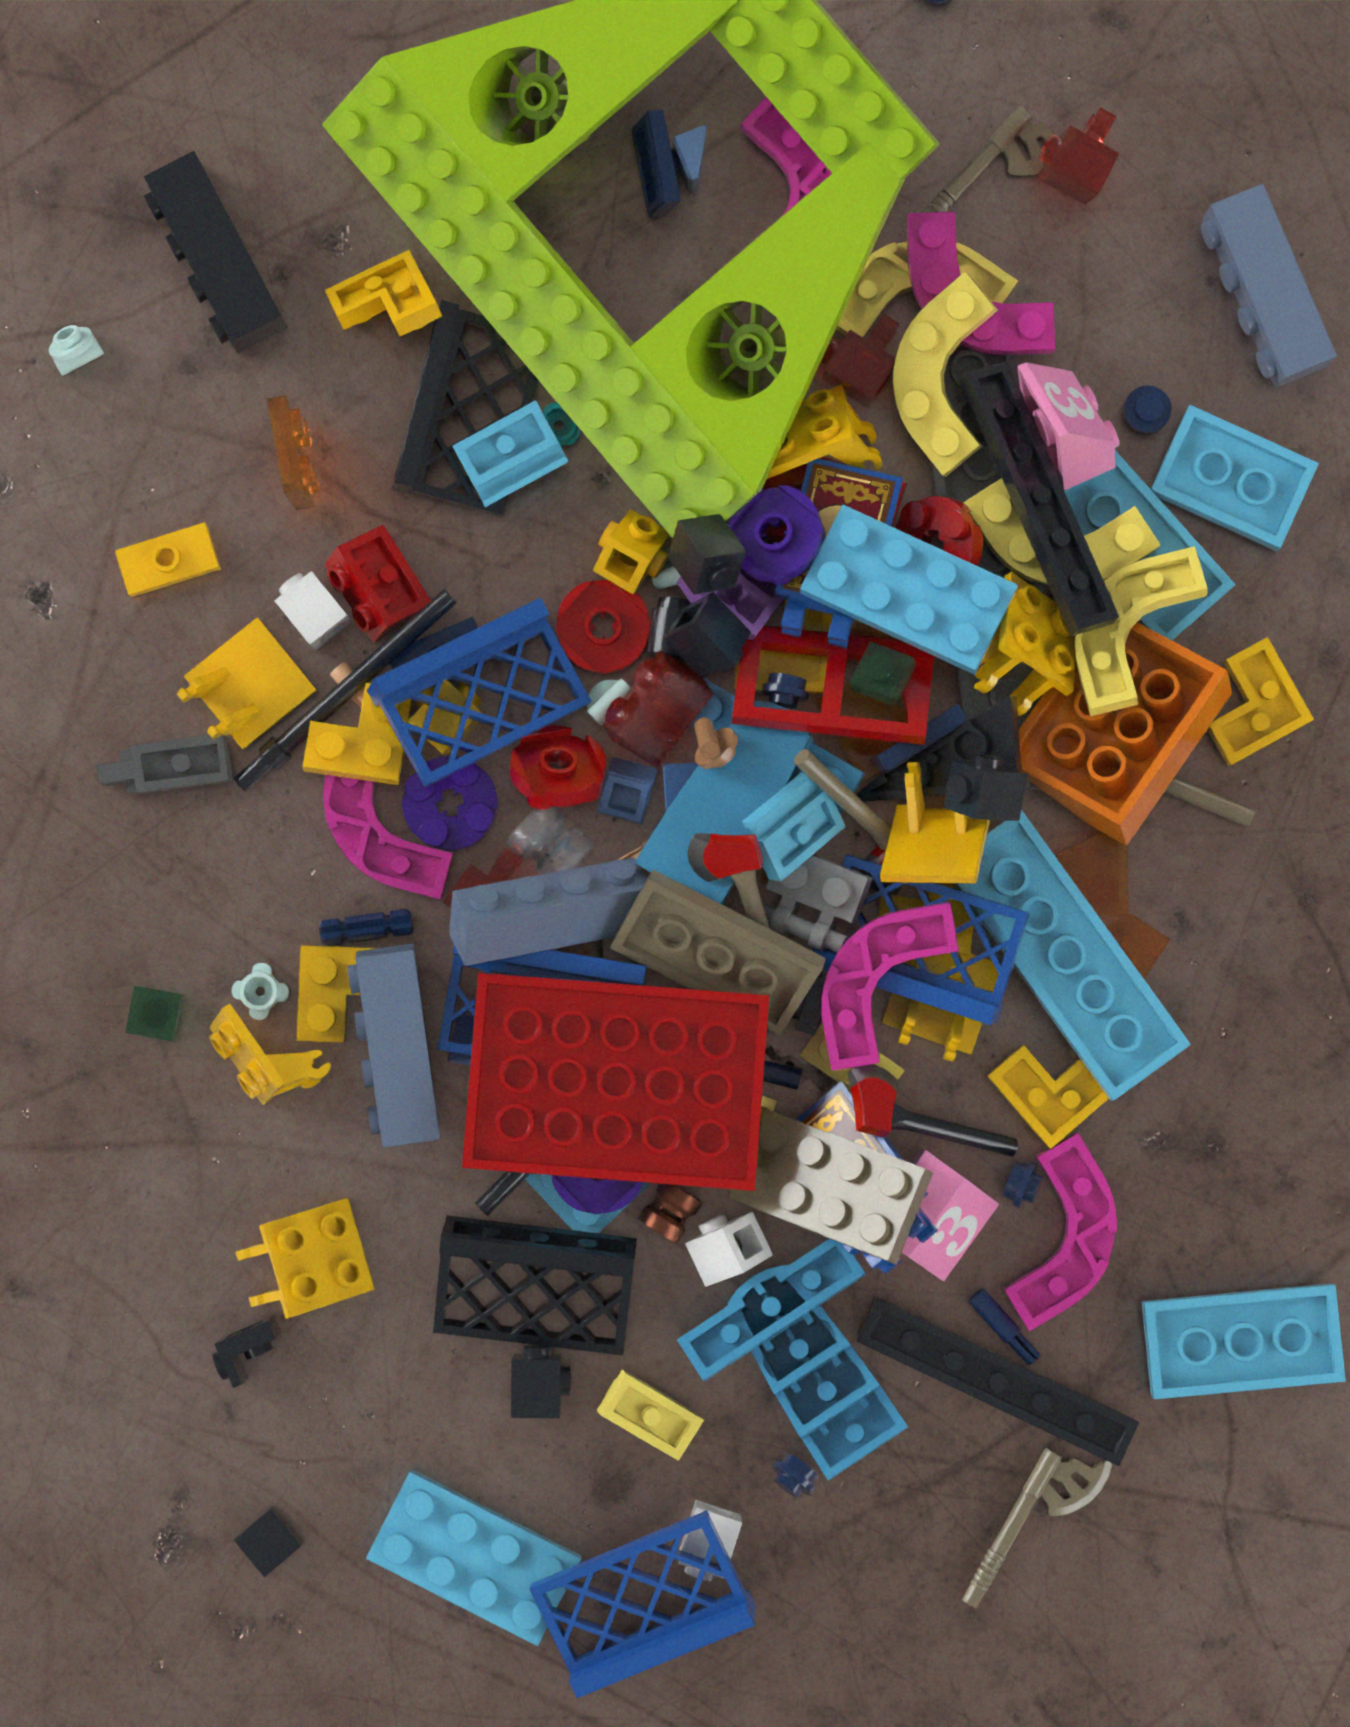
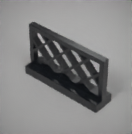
(429, 402)
(529, 1248)

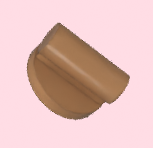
(715, 747)

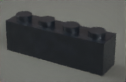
(214, 251)

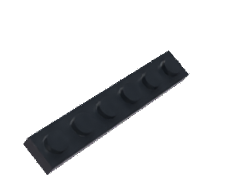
(1039, 499)
(997, 1381)

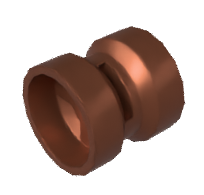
(676, 1201)

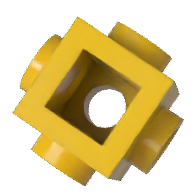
(632, 551)

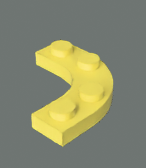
(888, 277)
(921, 369)
(1112, 545)
(1135, 592)

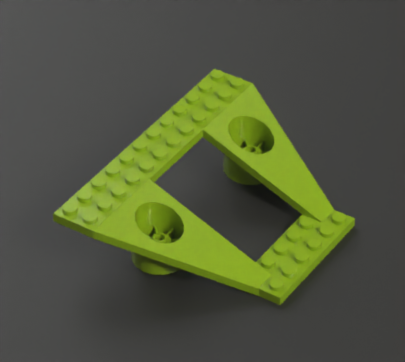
(664, 410)

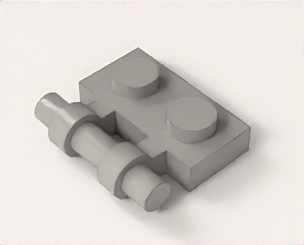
(826, 887)

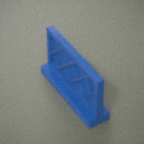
(461, 655)
(538, 964)
(938, 989)
(651, 1644)

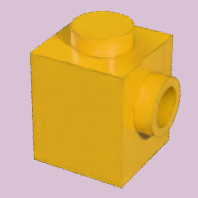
(443, 721)

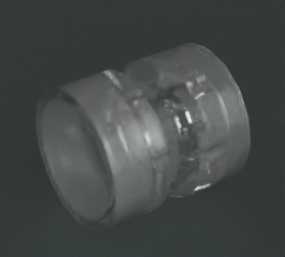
(550, 842)

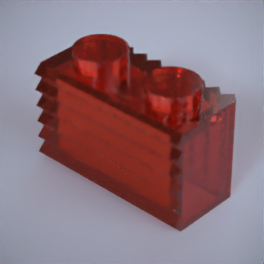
(656, 708)

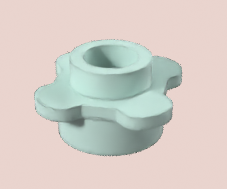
(246, 991)

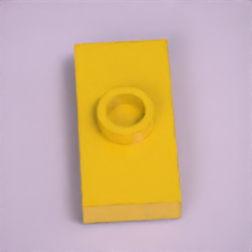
(167, 559)

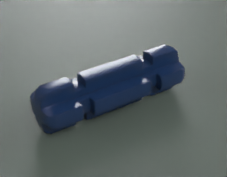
(365, 927)

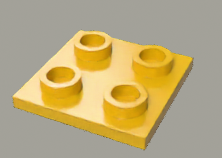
(825, 427)
(1038, 637)
(248, 684)
(932, 842)
(935, 1023)
(262, 1073)
(313, 1259)

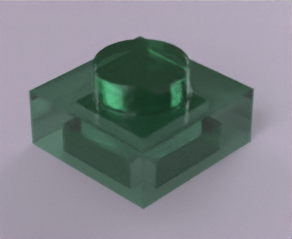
(882, 673)
(154, 1013)

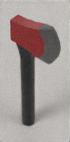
(877, 1114)

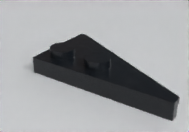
(990, 733)

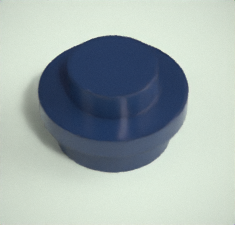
(1147, 409)
(785, 690)
(1022, 1184)
(795, 1476)

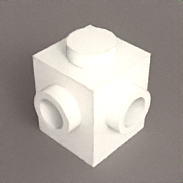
(728, 1247)

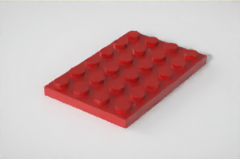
(616, 1081)

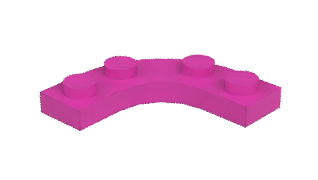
(787, 148)
(934, 266)
(373, 848)
(860, 965)
(1087, 1237)

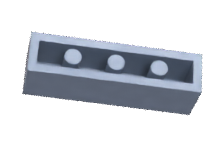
(1267, 286)
(543, 911)
(396, 1045)

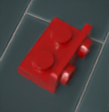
(376, 582)

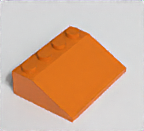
(1123, 760)

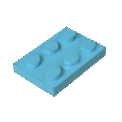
(1233, 478)

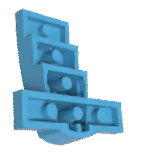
(724, 796)
(803, 1356)

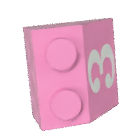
(1068, 423)
(956, 1211)

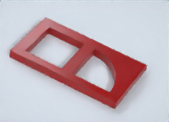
(815, 643)

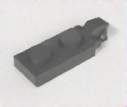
(170, 765)

